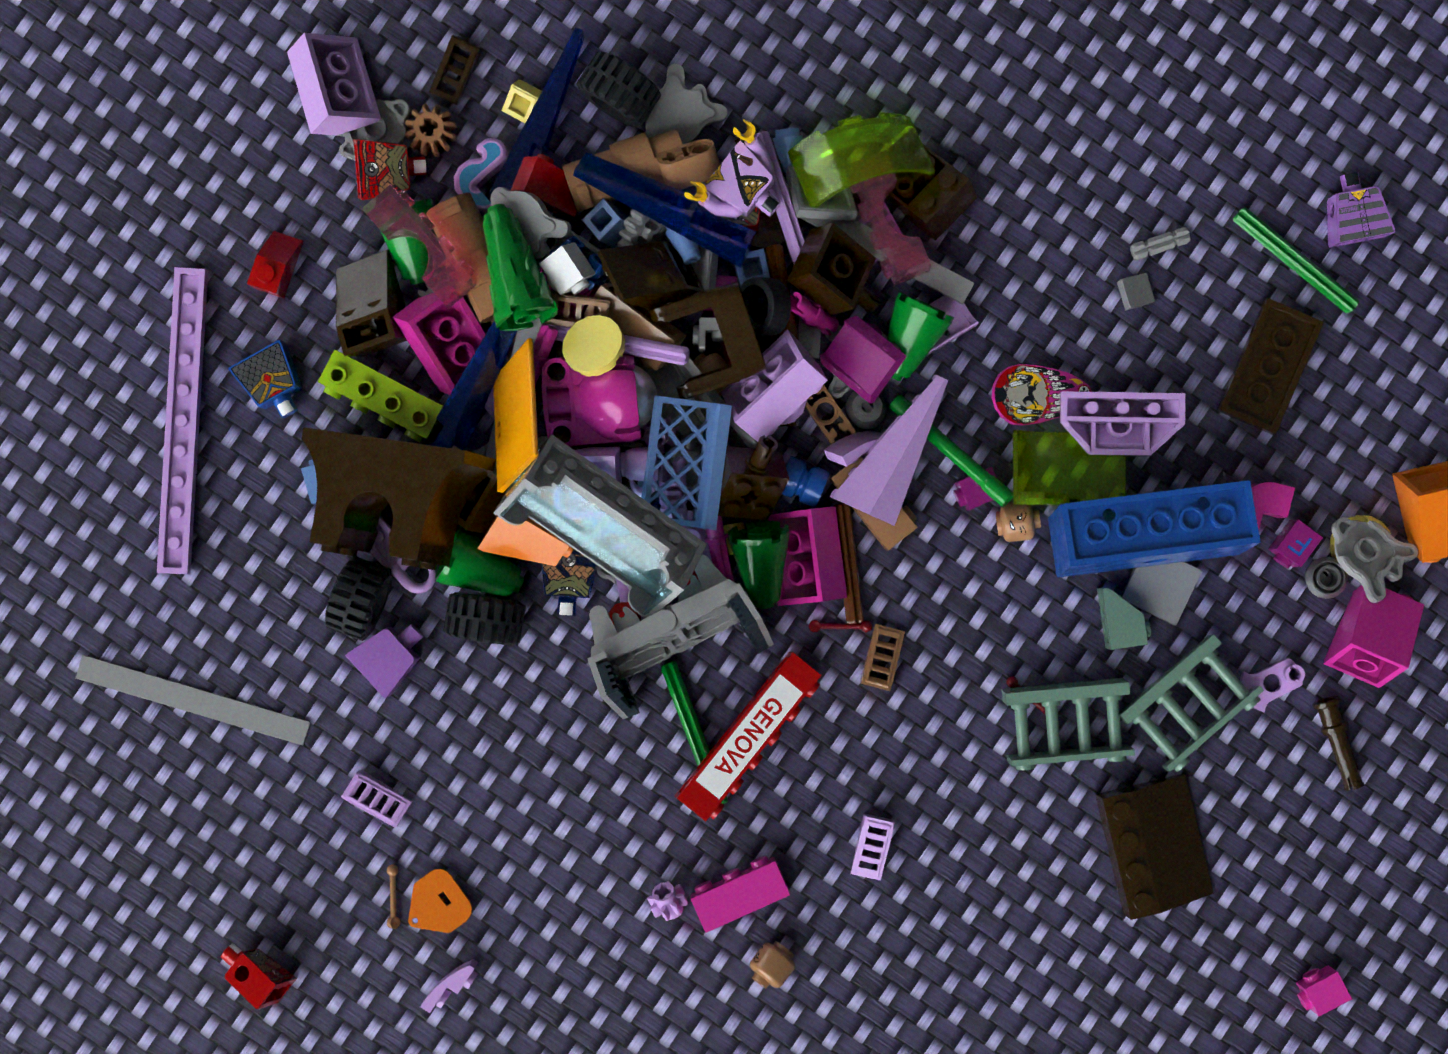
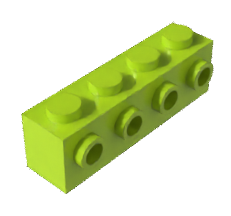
(382, 395)

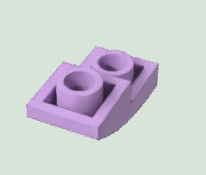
(850, 448)
(459, 977)

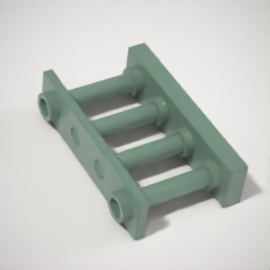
(1184, 673)
(1050, 698)

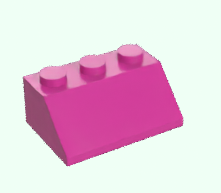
(441, 337)
(813, 557)

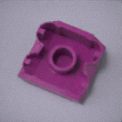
(862, 358)

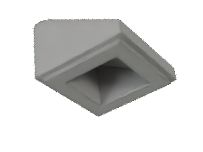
(1135, 291)

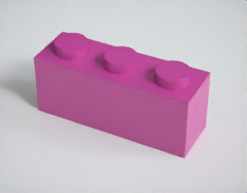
(739, 893)

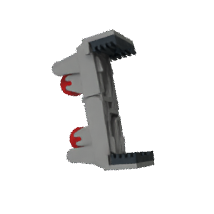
(631, 645)

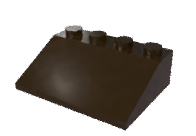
(1154, 846)

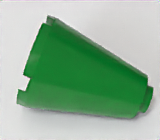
(409, 253)
(915, 330)
(761, 559)
(478, 569)

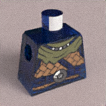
(569, 580)

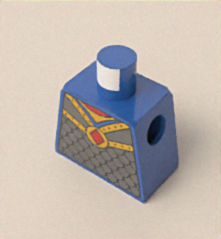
(270, 378)

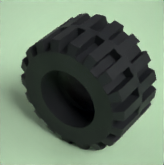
(618, 89)
(358, 598)
(484, 618)

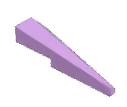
(886, 472)

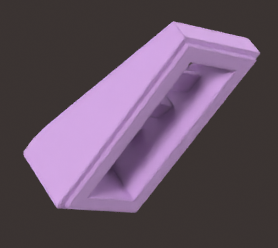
(371, 808)
(877, 822)

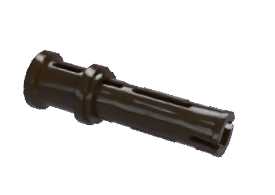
(1335, 728)

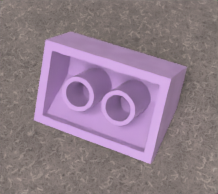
(333, 83)
(777, 392)

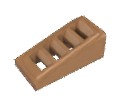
(568, 298)
(875, 682)

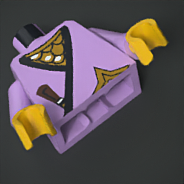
(740, 180)

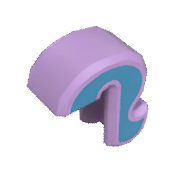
(476, 172)

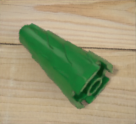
(516, 286)

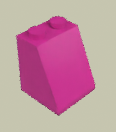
(1375, 638)

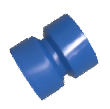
(805, 482)

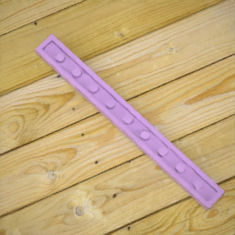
(182, 421)

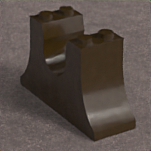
(419, 481)

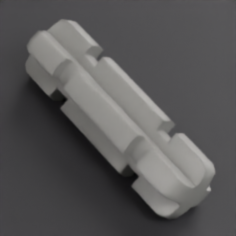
(1160, 243)

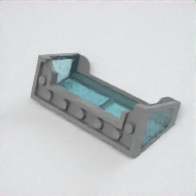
(604, 524)

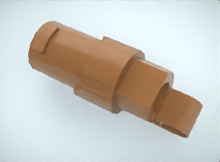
(656, 157)
(462, 226)

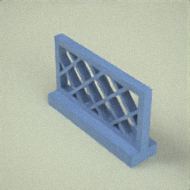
(711, 460)

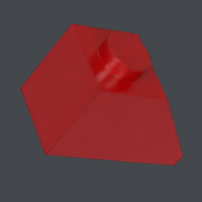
(547, 182)
(275, 264)

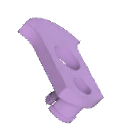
(1286, 684)

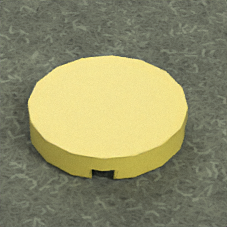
(593, 345)

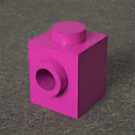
(1322, 990)

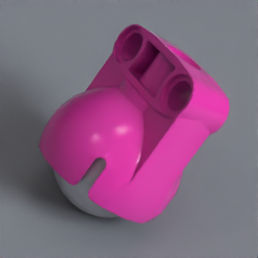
(599, 407)

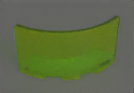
(856, 153)
(1056, 469)

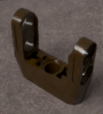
(735, 330)

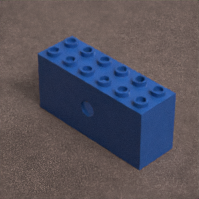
(1153, 528)

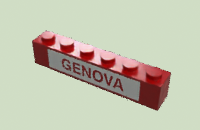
(747, 737)

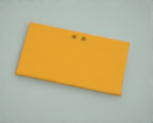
(515, 416)

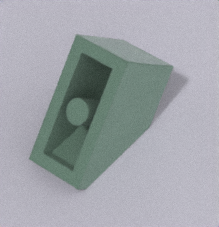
(1121, 622)

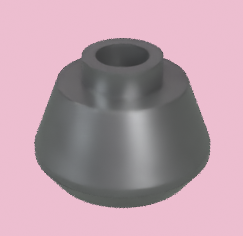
(871, 417)
(1331, 583)

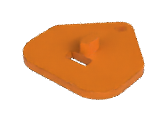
(431, 908)

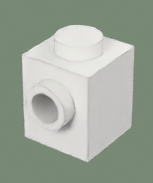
(567, 269)

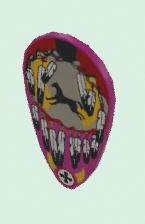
(1032, 393)

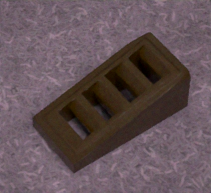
(450, 53)

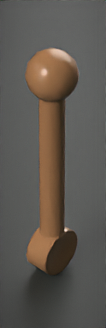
(393, 921)

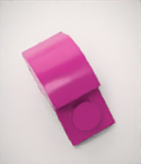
(1272, 500)

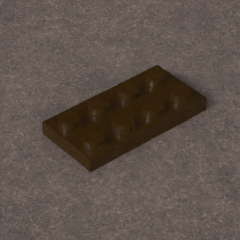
(1270, 366)

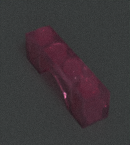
(395, 218)
(902, 254)

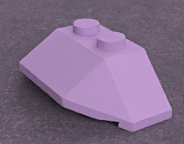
(1121, 420)

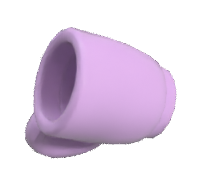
(633, 467)

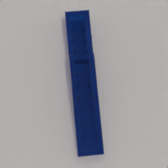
(544, 116)
(668, 208)
(472, 390)

